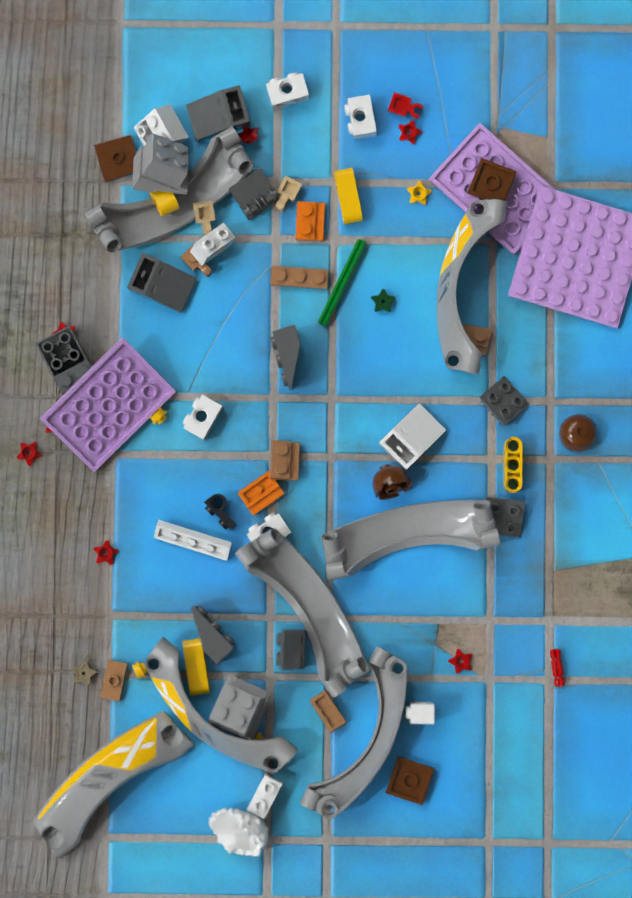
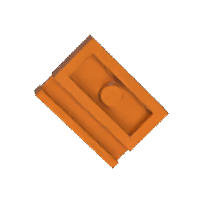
(310, 221)
(260, 493)

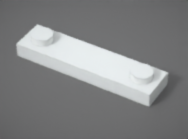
(192, 540)

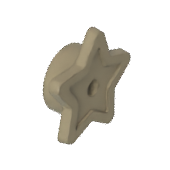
(83, 668)

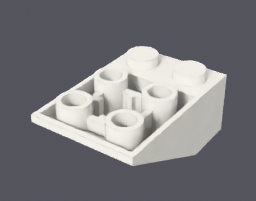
(412, 436)

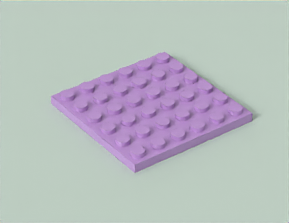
(575, 258)

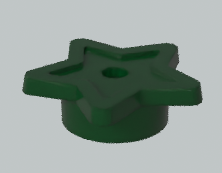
(382, 306)

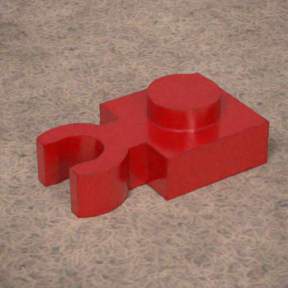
(401, 106)

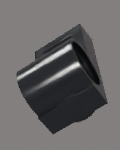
(225, 521)

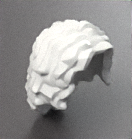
(239, 831)

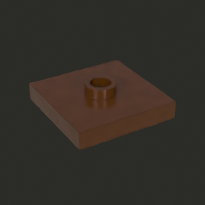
(116, 158)
(491, 181)
(409, 780)

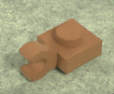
(191, 261)

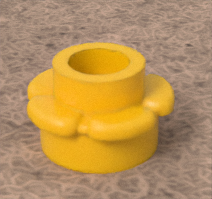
(159, 416)
(140, 669)

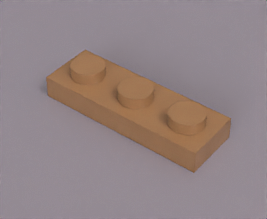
(299, 277)

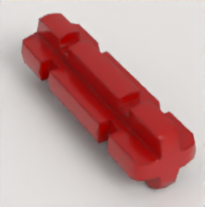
(557, 667)

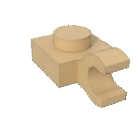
(288, 191)
(204, 214)

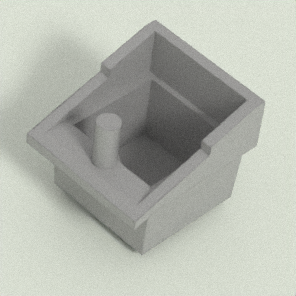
(161, 166)
(239, 707)

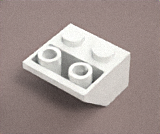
(163, 123)

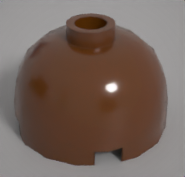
(578, 433)
(390, 481)

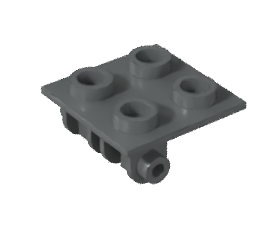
(254, 193)
(503, 401)
(507, 515)

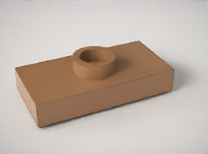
(113, 680)
(327, 711)

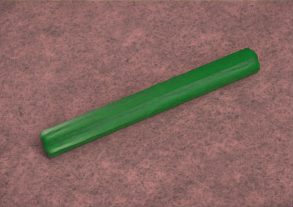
(342, 282)

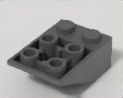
(218, 112)
(161, 283)
(288, 347)
(64, 358)
(213, 641)
(292, 649)

